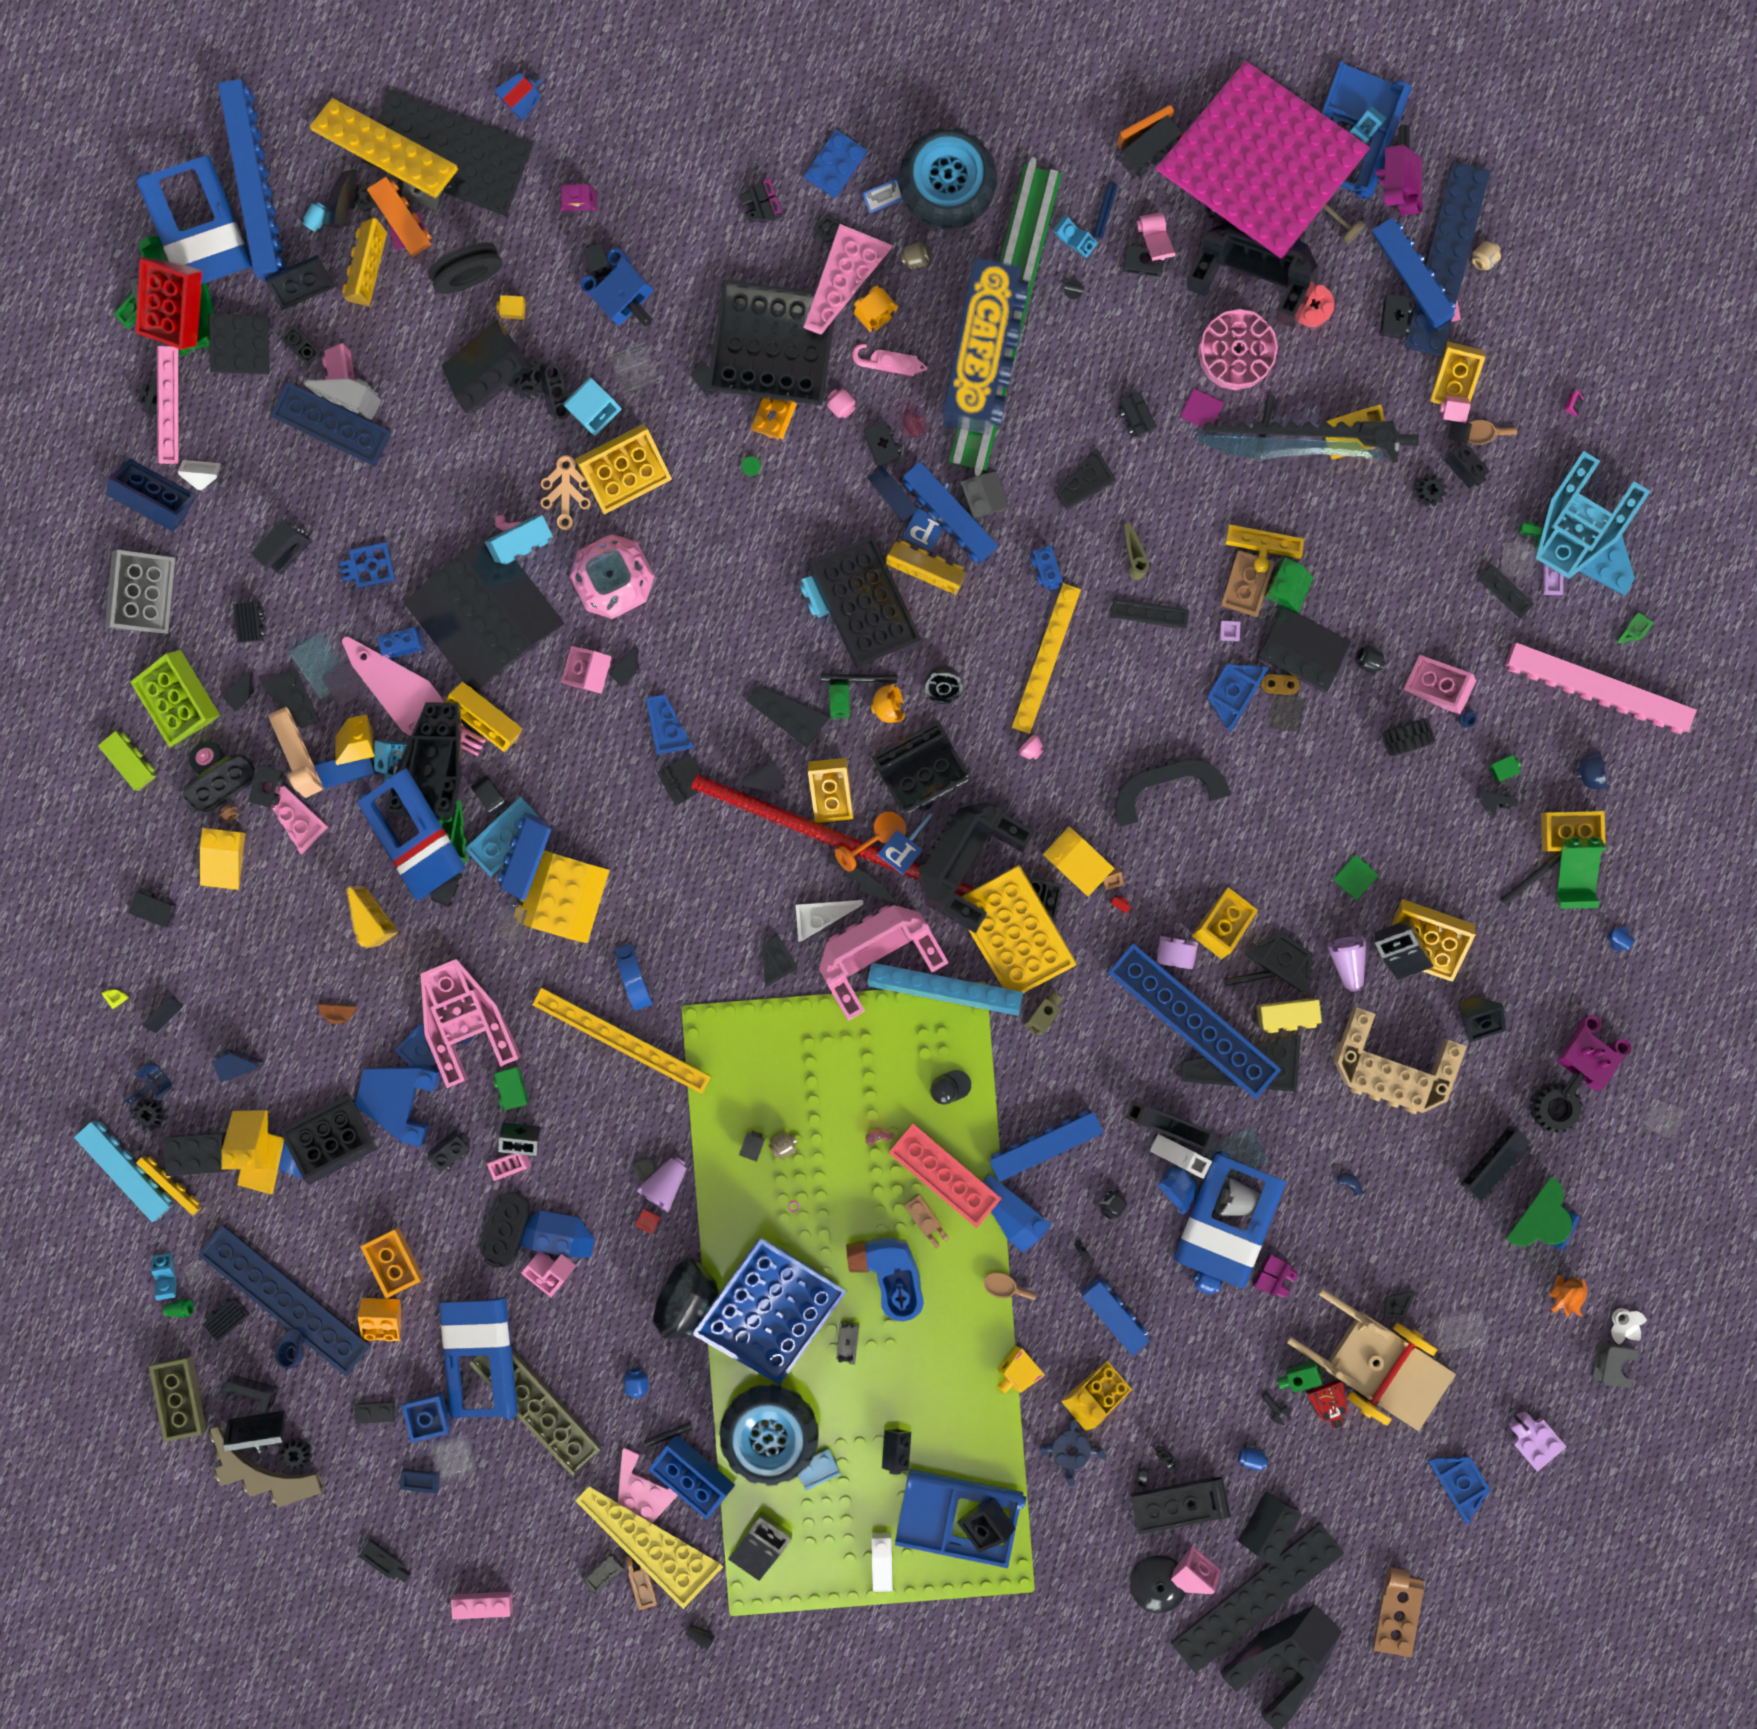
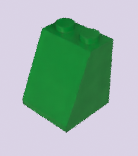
(1289, 585)

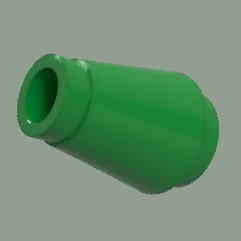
(180, 1308)

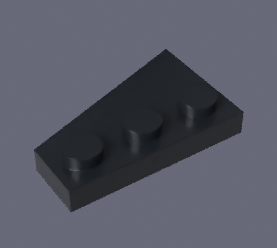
(291, 693)

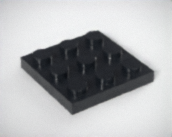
(239, 344)

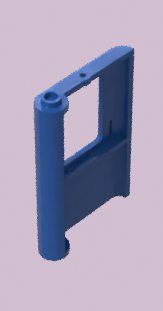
(1349, 100)
(930, 1514)

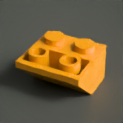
(380, 1319)

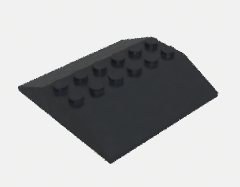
(765, 348)
(482, 614)

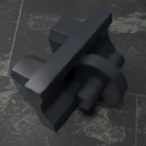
(149, 406)

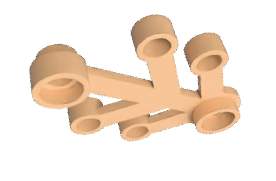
(565, 489)

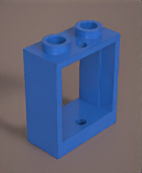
(408, 642)

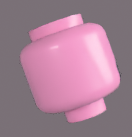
(841, 403)

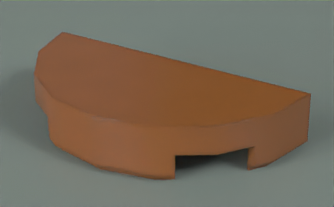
(337, 1013)

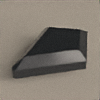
(364, 199)
(827, 228)
(1398, 1304)

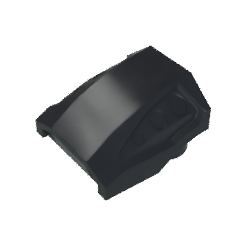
(1048, 894)

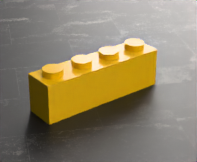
(485, 717)

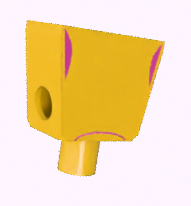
(1018, 1371)

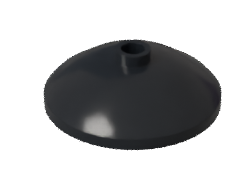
(1144, 1582)

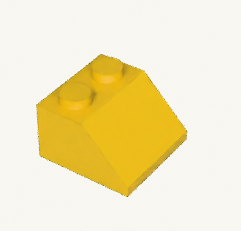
(354, 740)

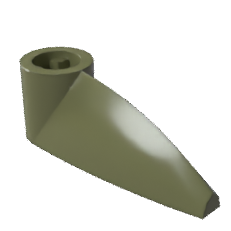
(1135, 553)

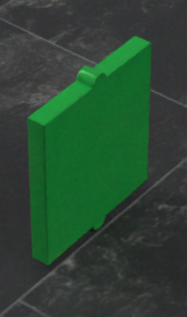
(1355, 877)

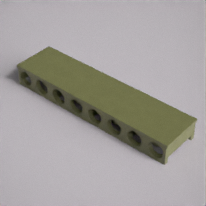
(545, 1415)

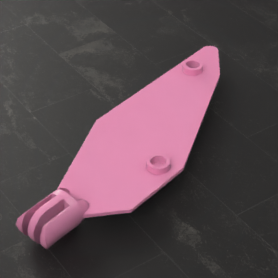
(399, 690)

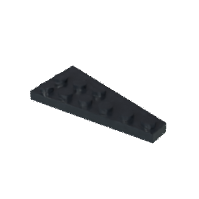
(1282, 1052)

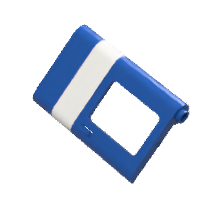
(210, 247)
(1219, 1247)
(474, 1330)

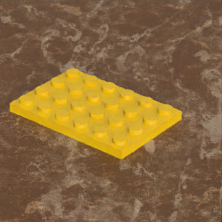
(1018, 933)

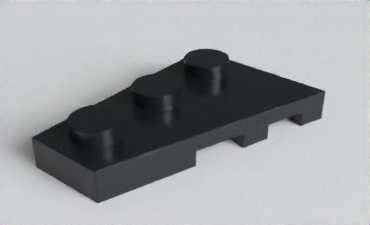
(1088, 480)

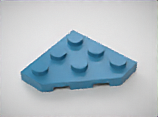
(1612, 568)

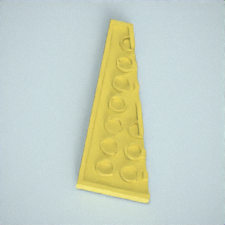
(668, 1560)

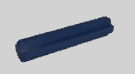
(1105, 210)

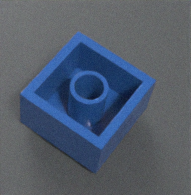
(426, 1417)

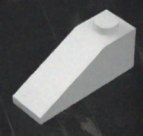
(882, 1561)

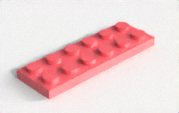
(945, 1175)

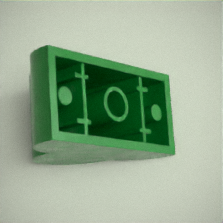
(1544, 1219)

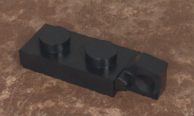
(384, 1561)

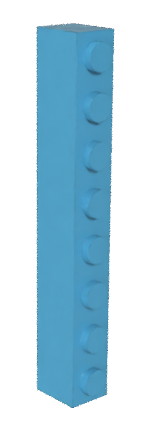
(945, 989)

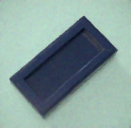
(420, 1481)

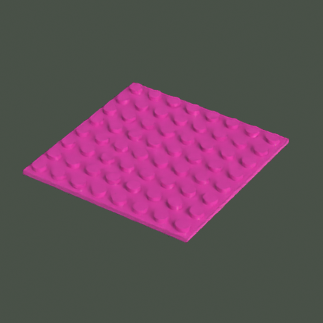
(1263, 159)

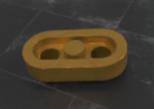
(1280, 684)

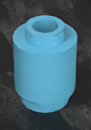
(314, 216)

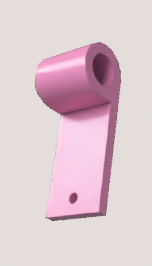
(1155, 235)

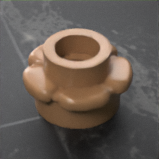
(229, 813)

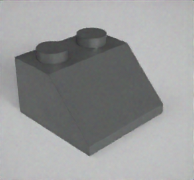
(984, 495)

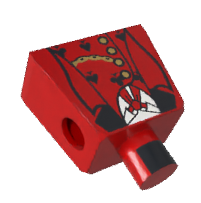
(1329, 1402)

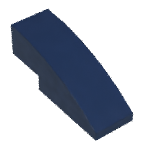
(892, 494)

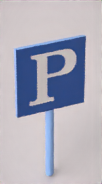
(924, 529)
(901, 851)

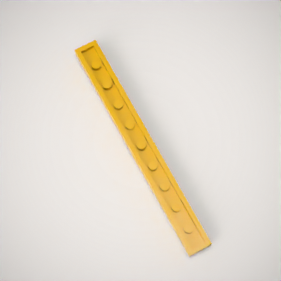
(621, 1040)

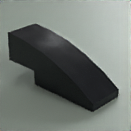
(341, 200)

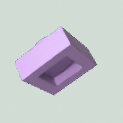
(1229, 631)

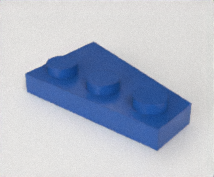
(665, 726)

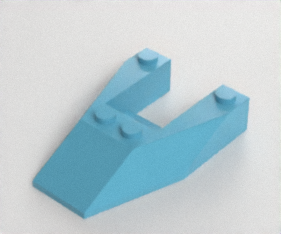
(1579, 528)

